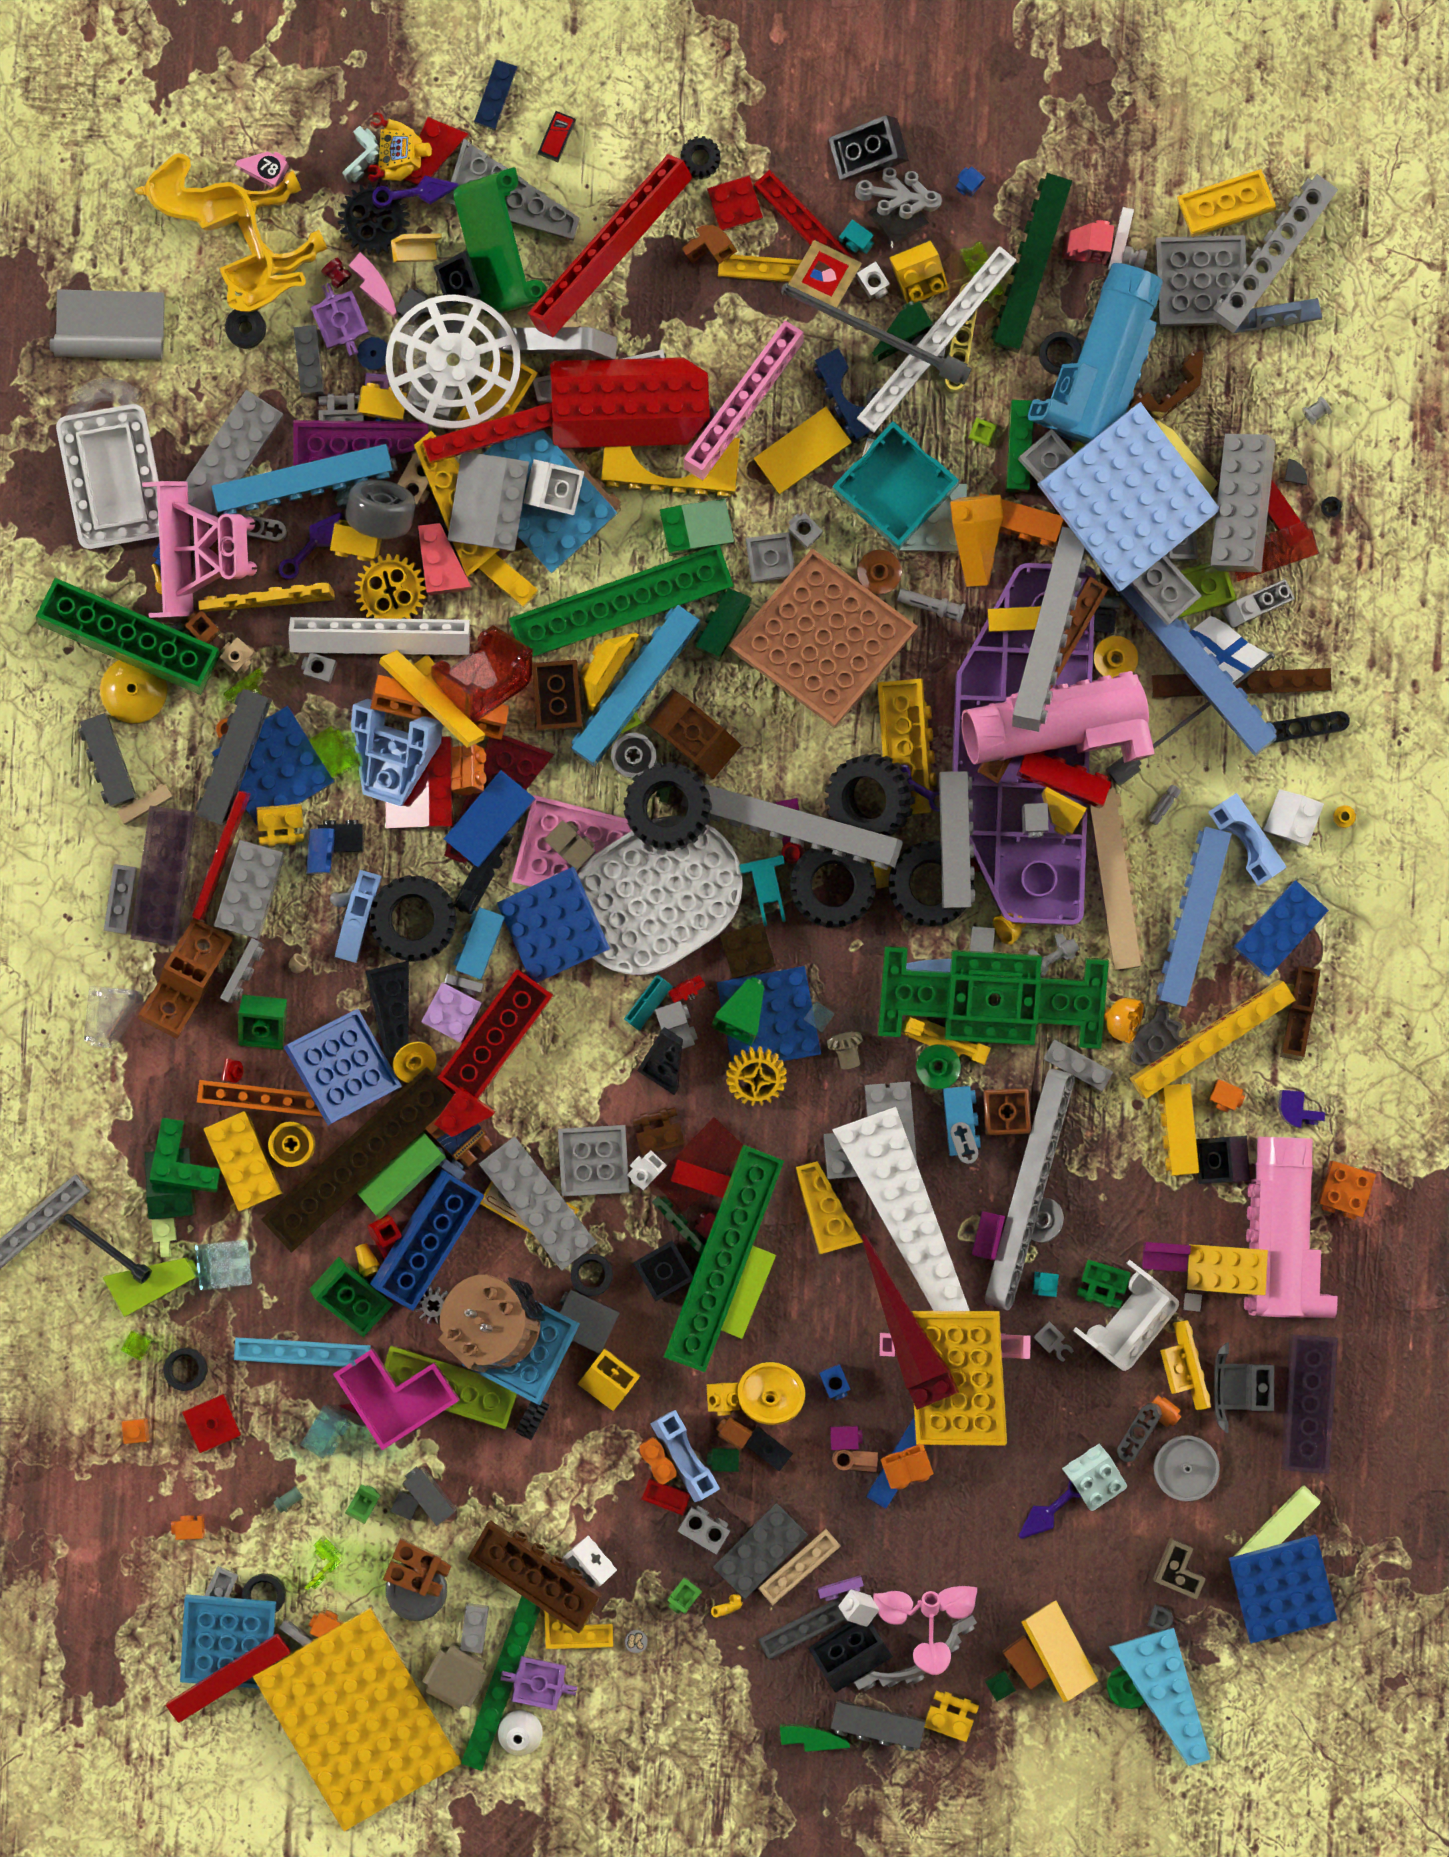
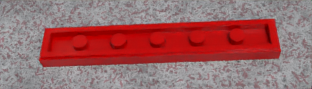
(796, 213)
(221, 855)
(228, 1678)

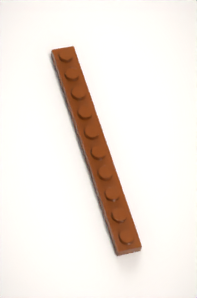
(1087, 603)

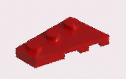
(443, 142)

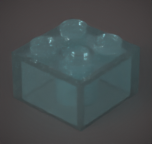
(325, 1431)

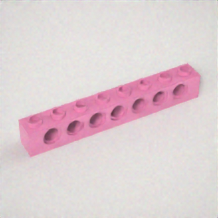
(743, 400)

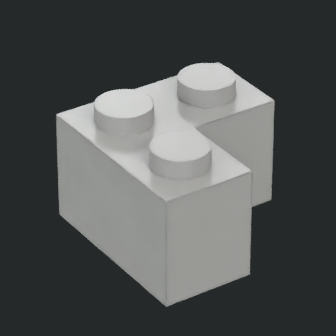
(675, 1018)

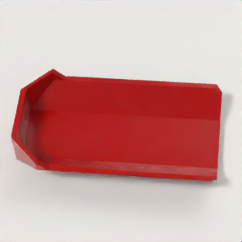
(628, 402)

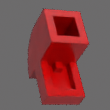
(384, 1233)

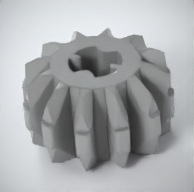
(433, 1297)

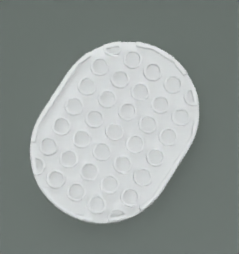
(661, 902)

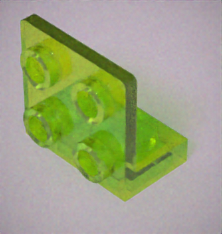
(328, 1551)

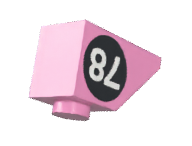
(265, 167)

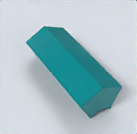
(648, 1002)

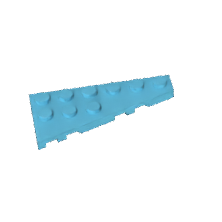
(1162, 1681)

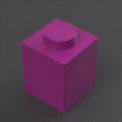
(845, 1437)

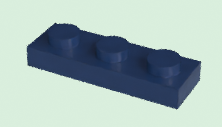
(495, 94)

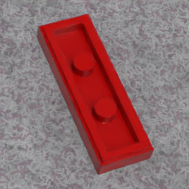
(700, 1178)

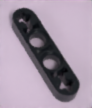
(1306, 729)

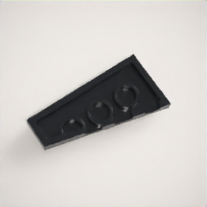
(391, 1004)

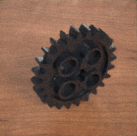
(381, 238)

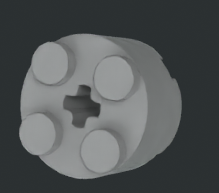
(626, 745)

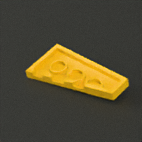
(826, 1215)

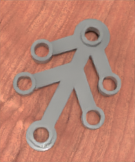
(924, 199)

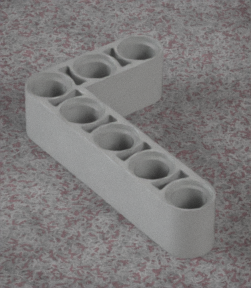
(567, 340)

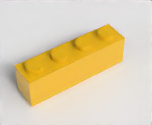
(1180, 1129)

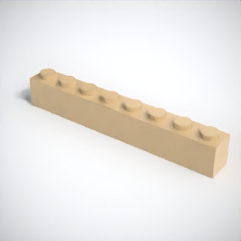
(1114, 883)

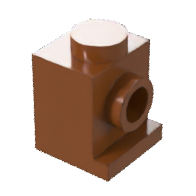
(196, 620)

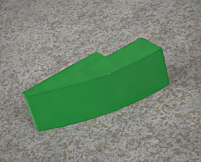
(812, 1737)

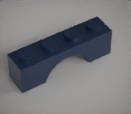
(832, 369)

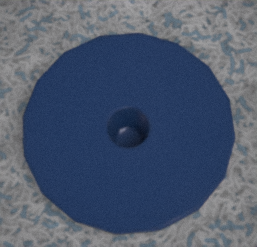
(372, 353)

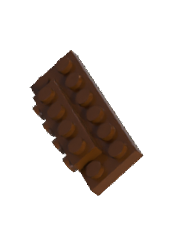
(535, 1575)

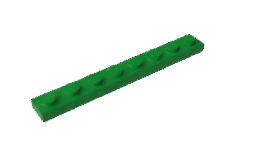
(498, 1690)

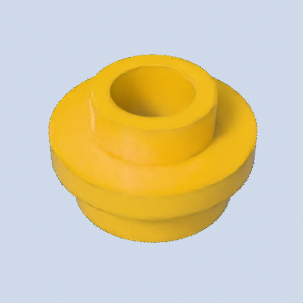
(1337, 816)

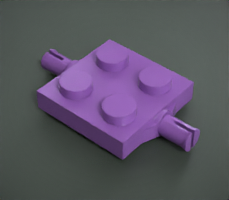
(339, 319)
(538, 1683)

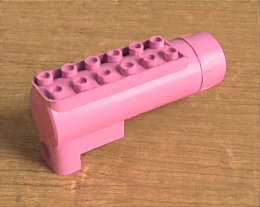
(1081, 715)
(1282, 1226)

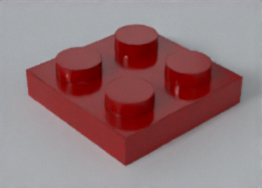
(735, 203)

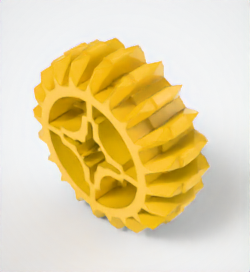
(773, 1080)

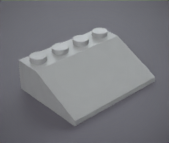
(488, 501)

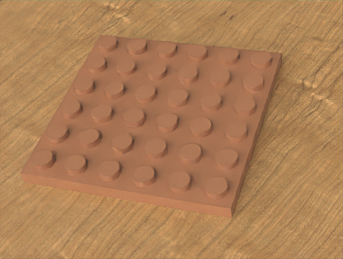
(823, 638)

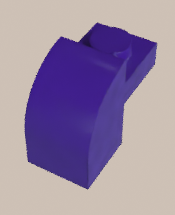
(1292, 1112)

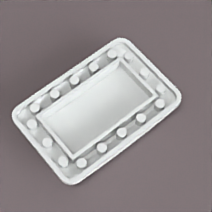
(104, 466)

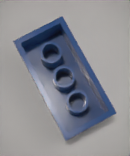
(1280, 928)

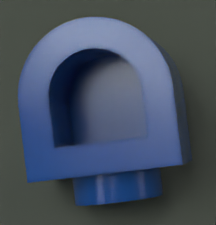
(969, 181)

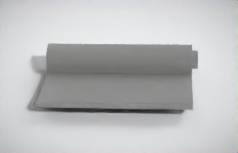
(109, 324)

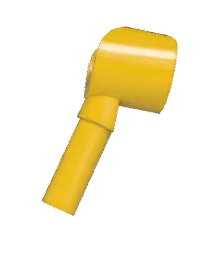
(158, 584)

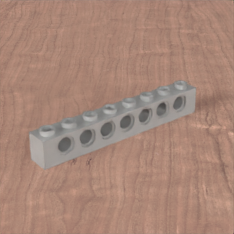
(1322, 193)

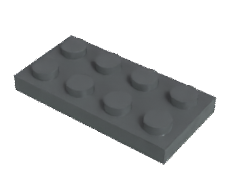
(760, 1550)

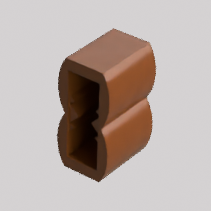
(734, 1432)

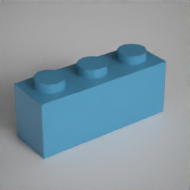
(479, 943)
(957, 1109)

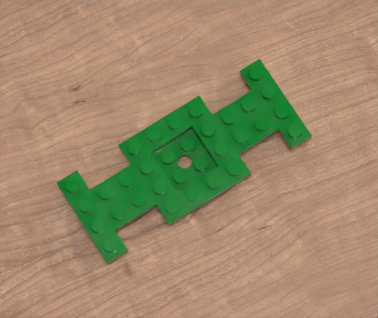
(964, 997)

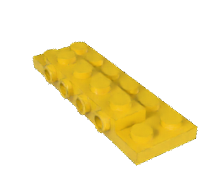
(907, 734)

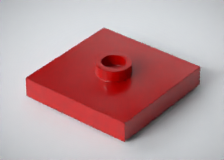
(211, 1423)

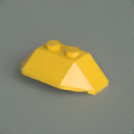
(605, 666)

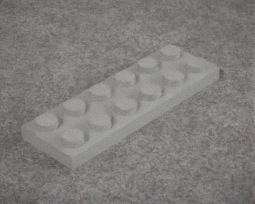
(232, 449)
(538, 1203)

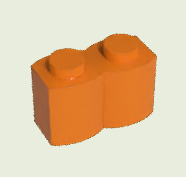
(661, 1465)
(907, 1466)

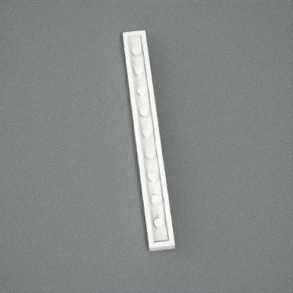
(937, 338)

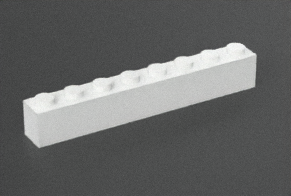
(379, 636)

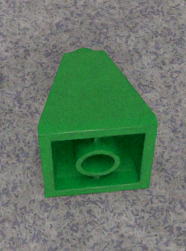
(742, 1012)

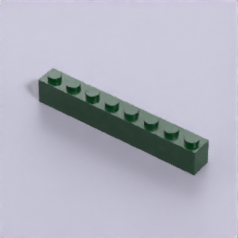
(1032, 262)

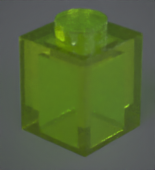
(137, 1345)

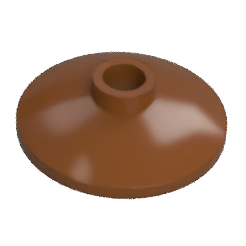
(879, 560)

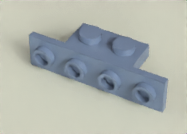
(1282, 315)

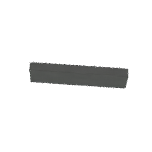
(802, 1629)

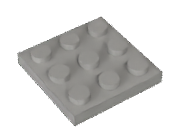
(593, 1160)

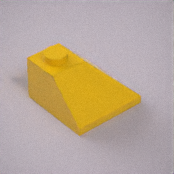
(1062, 811)

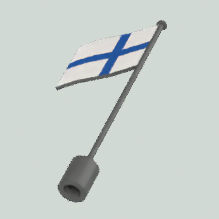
(1234, 656)

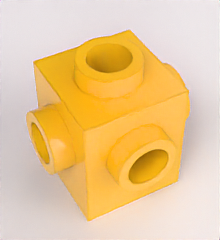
(722, 1398)

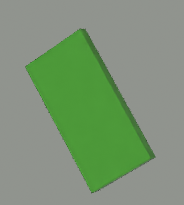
(401, 1175)

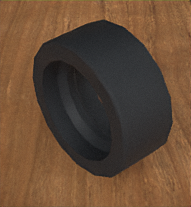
(1057, 336)
(575, 1275)
(168, 1374)
(278, 1585)

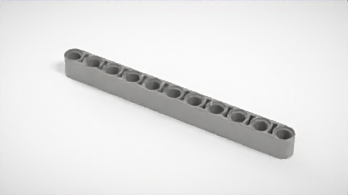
(1029, 1189)

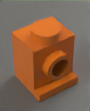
(188, 1527)

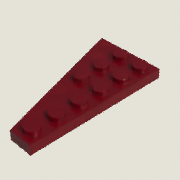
(515, 759)

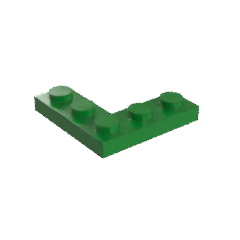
(169, 1172)

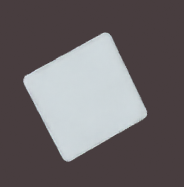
(1192, 1302)

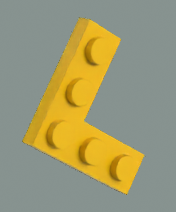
(563, 1637)

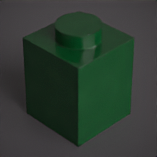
(723, 1459)
(999, 1685)

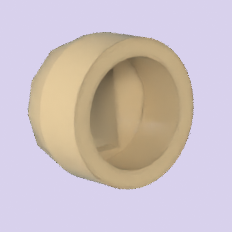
(298, 963)

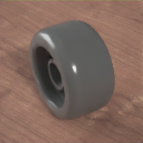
(380, 509)

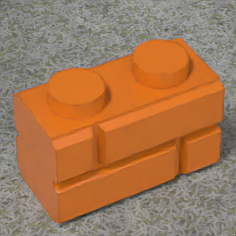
(467, 769)

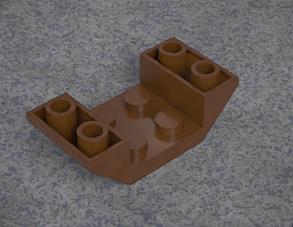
(1191, 372)
(693, 733)

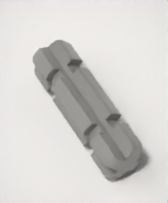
(1164, 804)

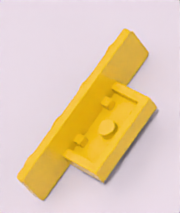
(1184, 1367)

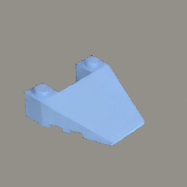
(390, 757)

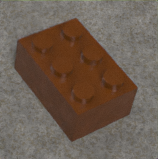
(557, 695)

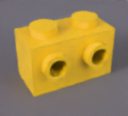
(380, 403)

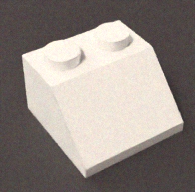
(553, 487)
(1293, 817)

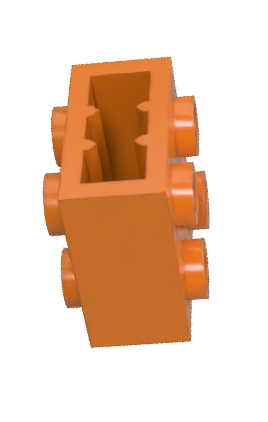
(1346, 1190)

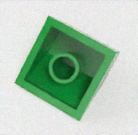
(262, 1022)

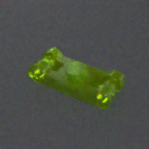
(975, 266)

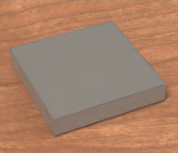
(770, 557)

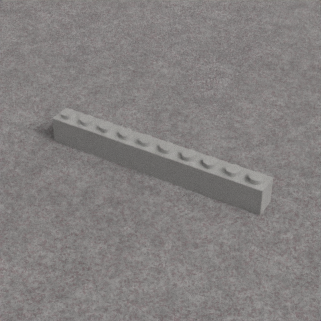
(1050, 632)
(802, 828)

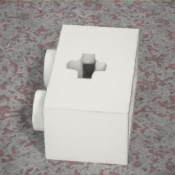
(591, 1561)

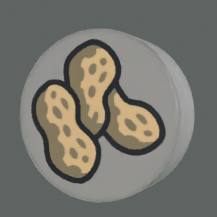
(636, 1641)

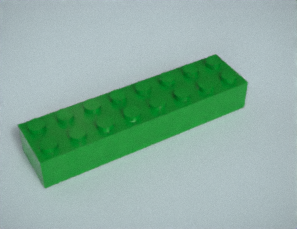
(127, 636)

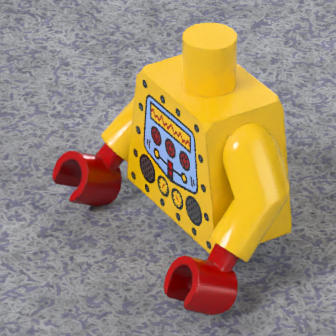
(399, 150)

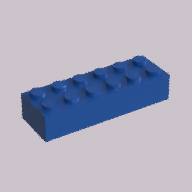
(427, 1239)

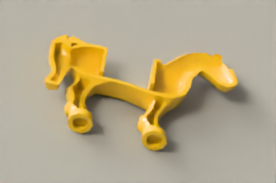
(225, 204)

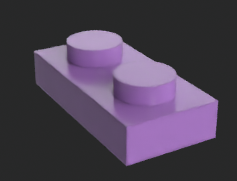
(831, 1591)

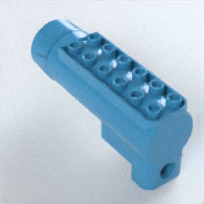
(1102, 382)

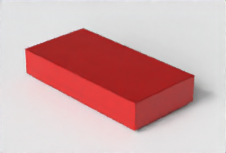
(666, 1496)

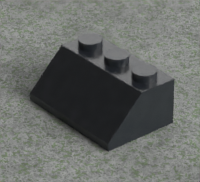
(849, 1654)

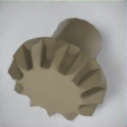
(846, 1048)

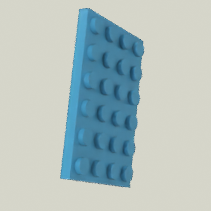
(547, 532)

